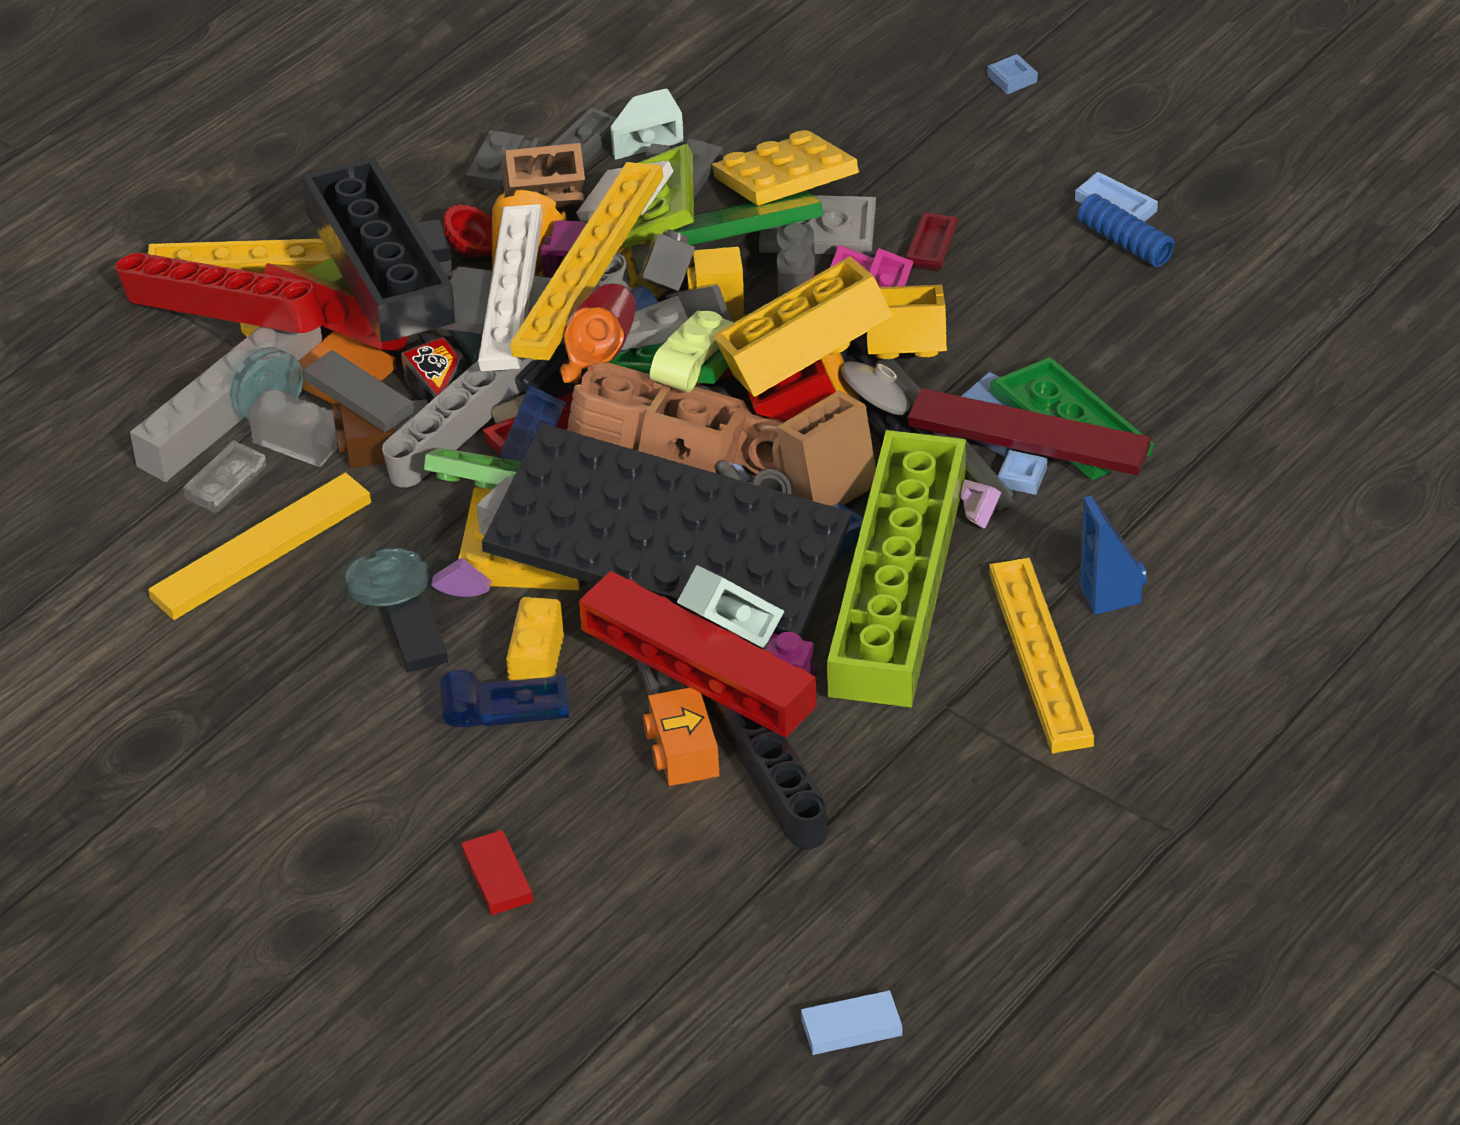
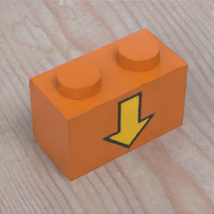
(682, 736)

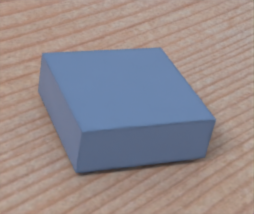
(1012, 74)

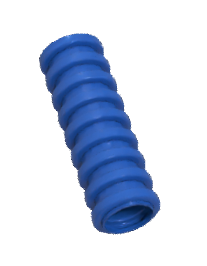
(1126, 230)

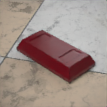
(931, 241)

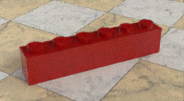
(698, 653)

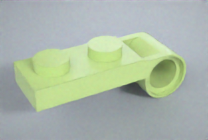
(681, 356)

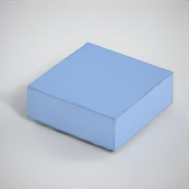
(1023, 471)

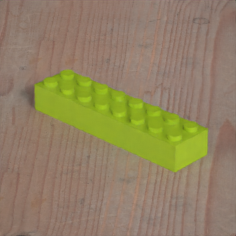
(897, 569)

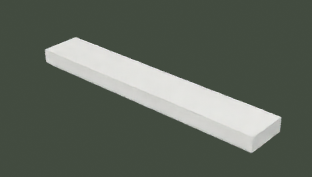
(510, 285)

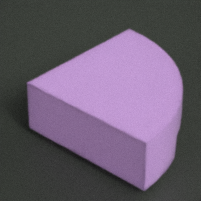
(979, 501)

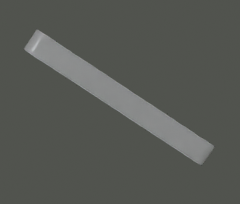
(462, 408)

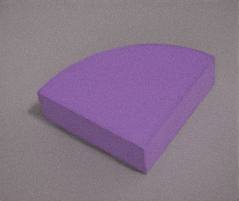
(461, 580)

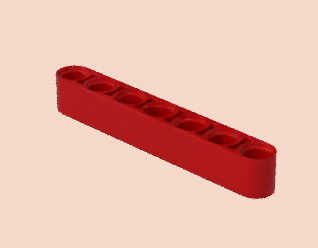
(220, 292)

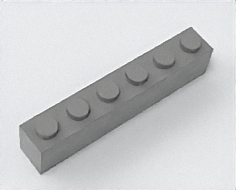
(204, 407)

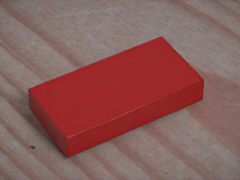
(497, 872)

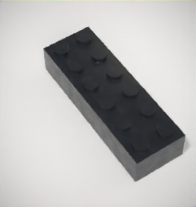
(378, 250)

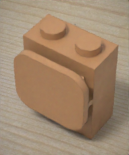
(548, 170)
(827, 451)

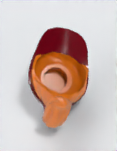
(597, 329)

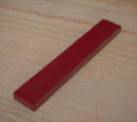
(1030, 431)

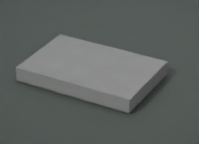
(845, 222)

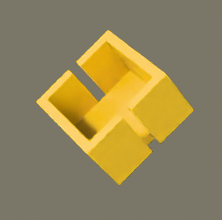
(916, 323)

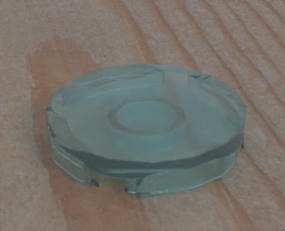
(262, 370)
(387, 578)

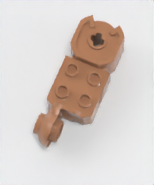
(668, 422)

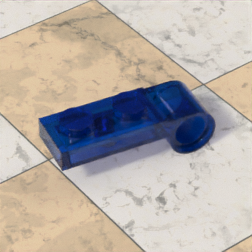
(500, 703)

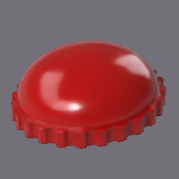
(468, 231)

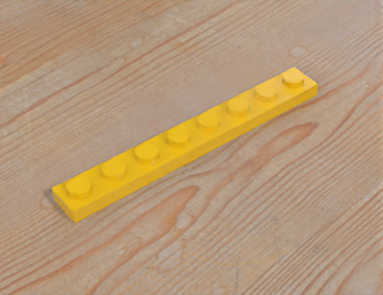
(586, 261)

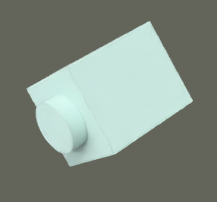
(645, 121)
(730, 606)

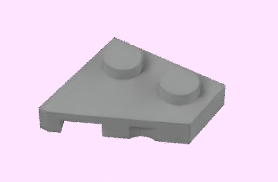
(656, 323)

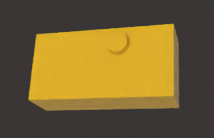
(803, 326)

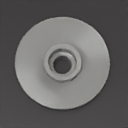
(876, 386)

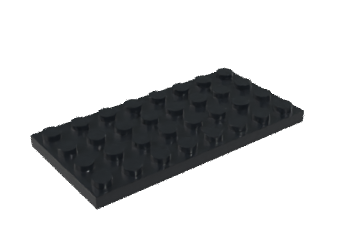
(609, 508)

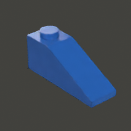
(1107, 569)

